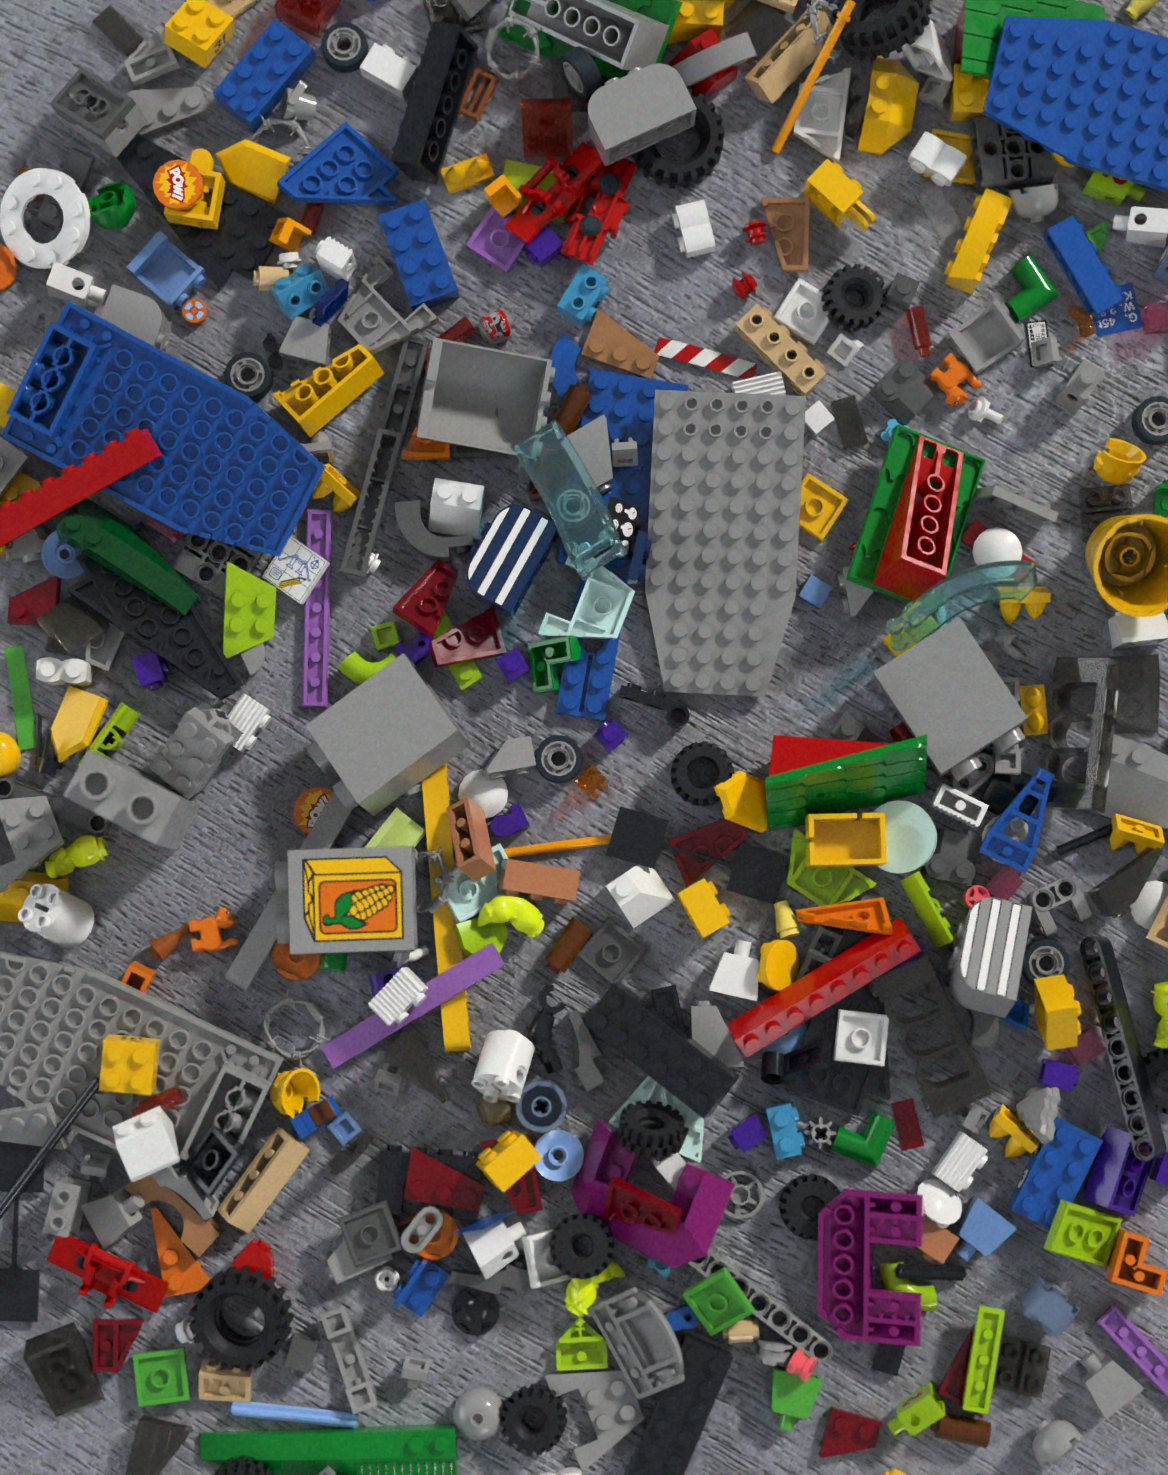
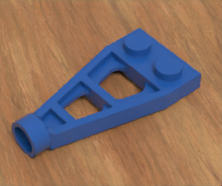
(1011, 851)

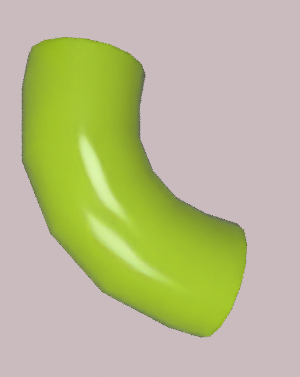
(360, 670)
(892, 1283)

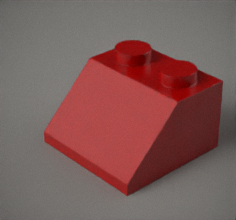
(714, 82)

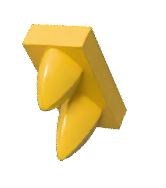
(467, 173)
(345, 493)
(1034, 604)
(1034, 706)
(1141, 833)
(1021, 1138)

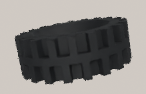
(885, 33)
(700, 163)
(220, 1338)

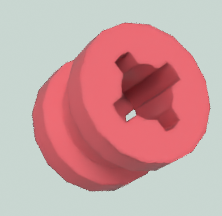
(979, 893)
(801, 1365)

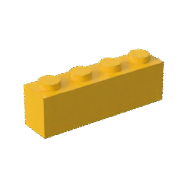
(696, 18)
(978, 241)
(329, 389)

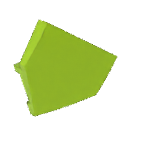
(474, 938)
(581, 1349)

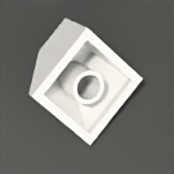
(640, 894)

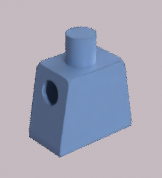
(981, 1229)

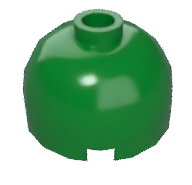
(112, 206)

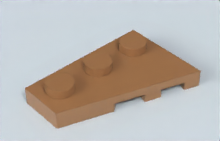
(790, 230)
(617, 348)

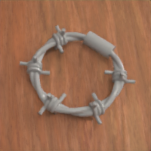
(819, 38)
(490, 41)
(293, 125)
(435, 856)
(315, 1012)

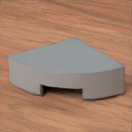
(254, 658)

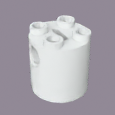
(57, 915)
(503, 1066)

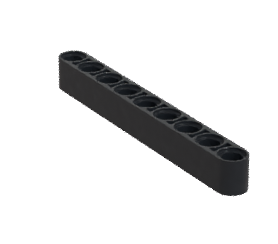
(1131, 1056)

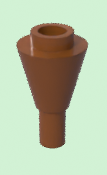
(164, 945)

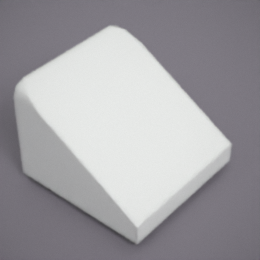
(845, 348)

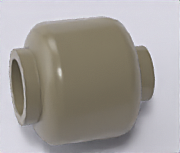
(495, 1113)

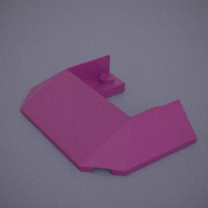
(698, 1193)
(845, 1266)

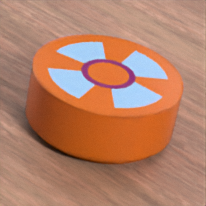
(194, 311)

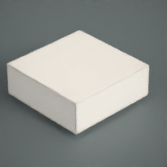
(818, 418)

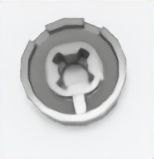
(774, 1352)

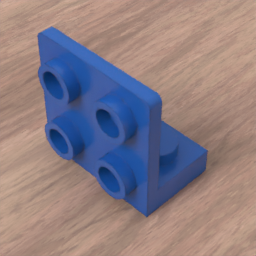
(422, 1287)

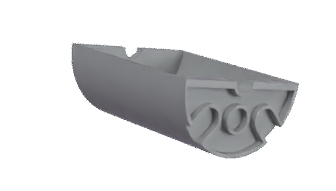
(467, 386)

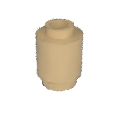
(267, 276)
(742, 1331)

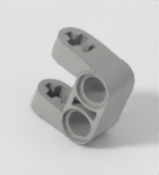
(1054, 898)

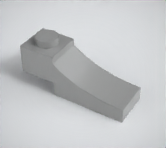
(181, 1181)

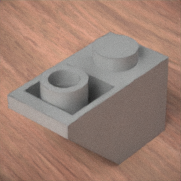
(854, 594)
(511, 756)

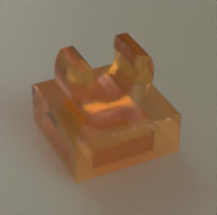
(590, 781)

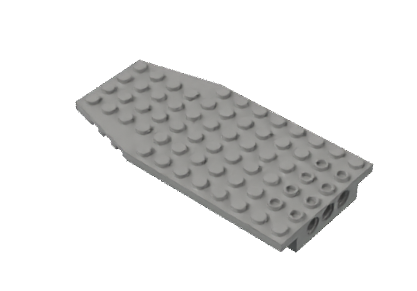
(723, 536)
(54, 1048)

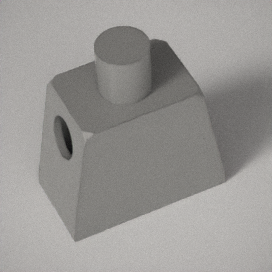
(307, 342)
(1080, 385)
(113, 1215)
(1108, 1384)

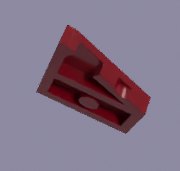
(34, 602)
(113, 1342)
(848, 1433)

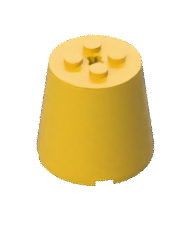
(1138, 581)

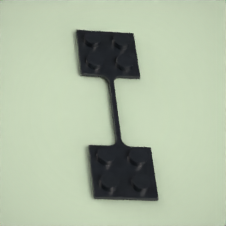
(640, 838)
(19, 1286)

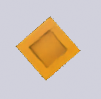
(503, 196)
(288, 234)

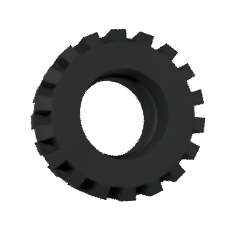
(690, 754)

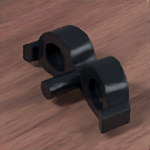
(270, 346)

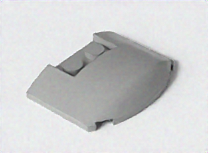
(640, 1341)

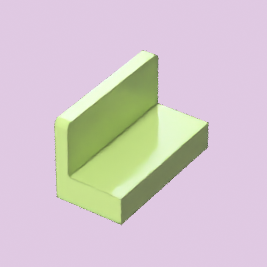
(397, 831)

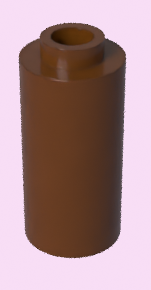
(573, 407)
(567, 946)
(962, 1430)

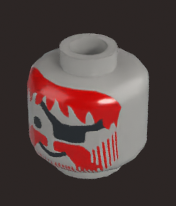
(496, 327)

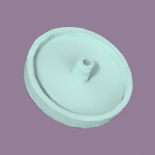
(909, 836)

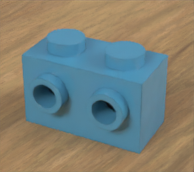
(299, 290)
(583, 295)
(783, 1130)

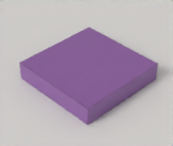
(496, 243)

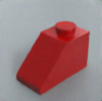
(256, 1256)

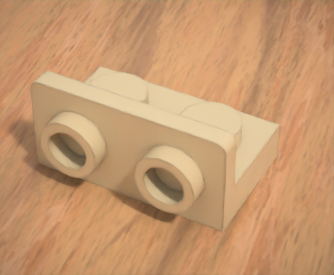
(222, 1384)

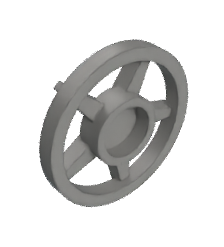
(741, 1194)

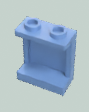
(167, 271)

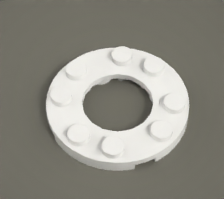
(75, 216)

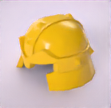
(1119, 463)
(291, 1088)

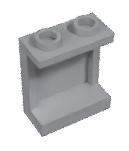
(985, 337)
(64, 1208)

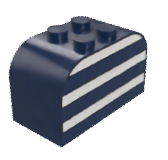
(509, 557)

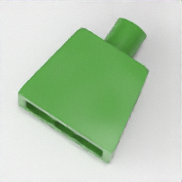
(792, 1396)

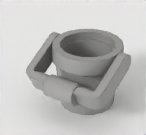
(297, 103)

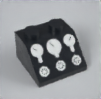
(626, 522)

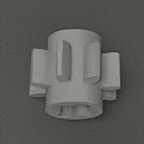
(812, 1132)

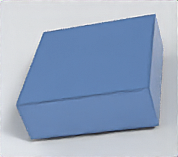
(815, 591)
(344, 1128)

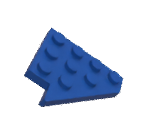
(341, 172)

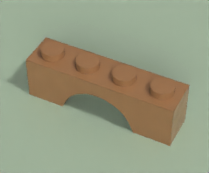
(197, 1233)

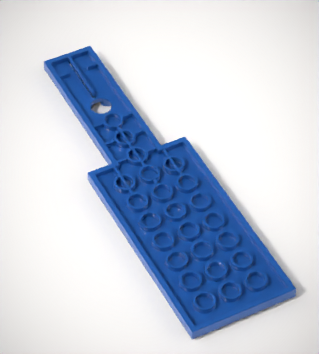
(629, 413)

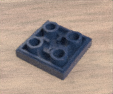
(641, 552)

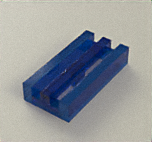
(330, 302)

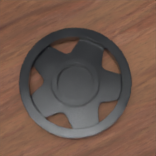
(475, 1311)

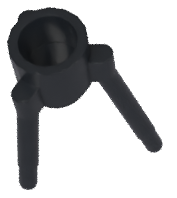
(45, 762)

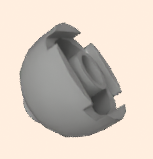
(1035, 201)
(478, 1413)
(1054, 1441)

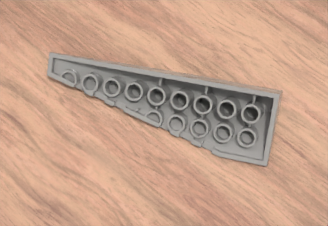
(1137, 783)

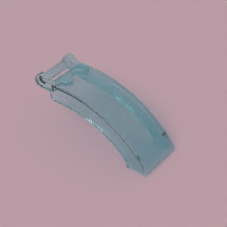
(570, 498)
(959, 593)

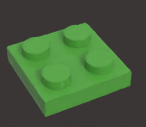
(718, 1301)
(161, 1376)

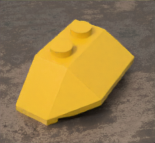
(889, 106)
(14, 897)

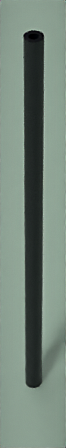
(49, 1145)

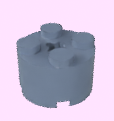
(537, 1119)
(1048, 1306)

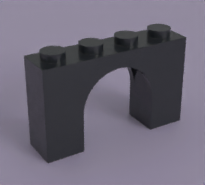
(394, 1172)

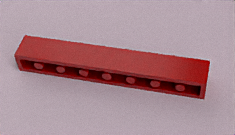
(76, 484)
(822, 988)

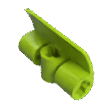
(122, 718)
(927, 909)

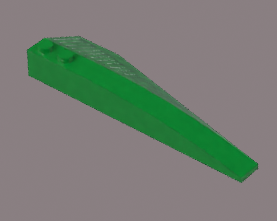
(348, 1451)

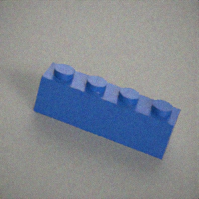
(1082, 267)

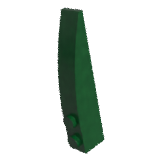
(125, 553)

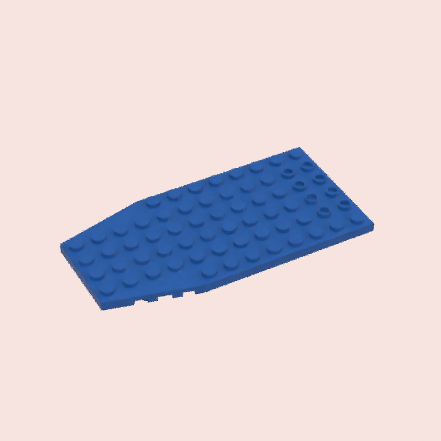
(1085, 93)
(223, 459)

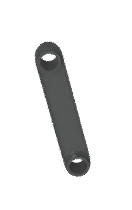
(63, 809)

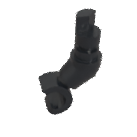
(541, 1031)

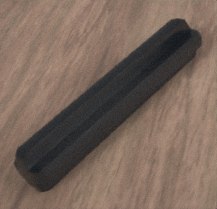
(930, 1271)

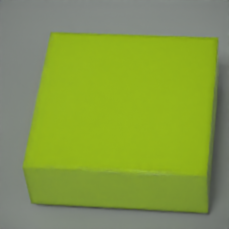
(385, 635)

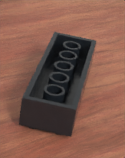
(434, 102)
(661, 1050)
(681, 1411)

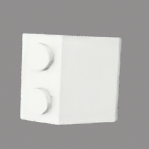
(929, 54)
(456, 508)
(1134, 631)
(146, 1143)

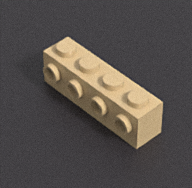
(787, 58)
(780, 351)
(265, 1180)

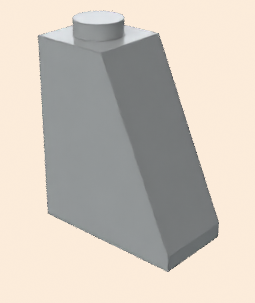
(594, 450)
(712, 1033)
(341, 1265)

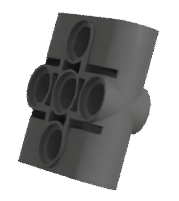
(996, 168)
(193, 567)

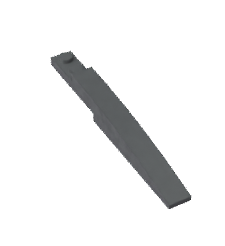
(385, 457)

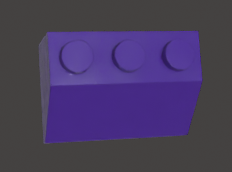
(1117, 1174)

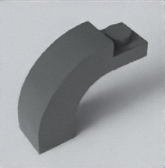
(424, 542)
(984, 1026)

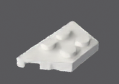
(823, 114)

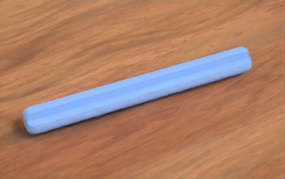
(295, 1414)

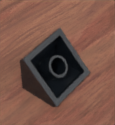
(1002, 790)
(213, 1159)

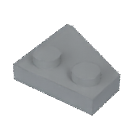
(151, 59)

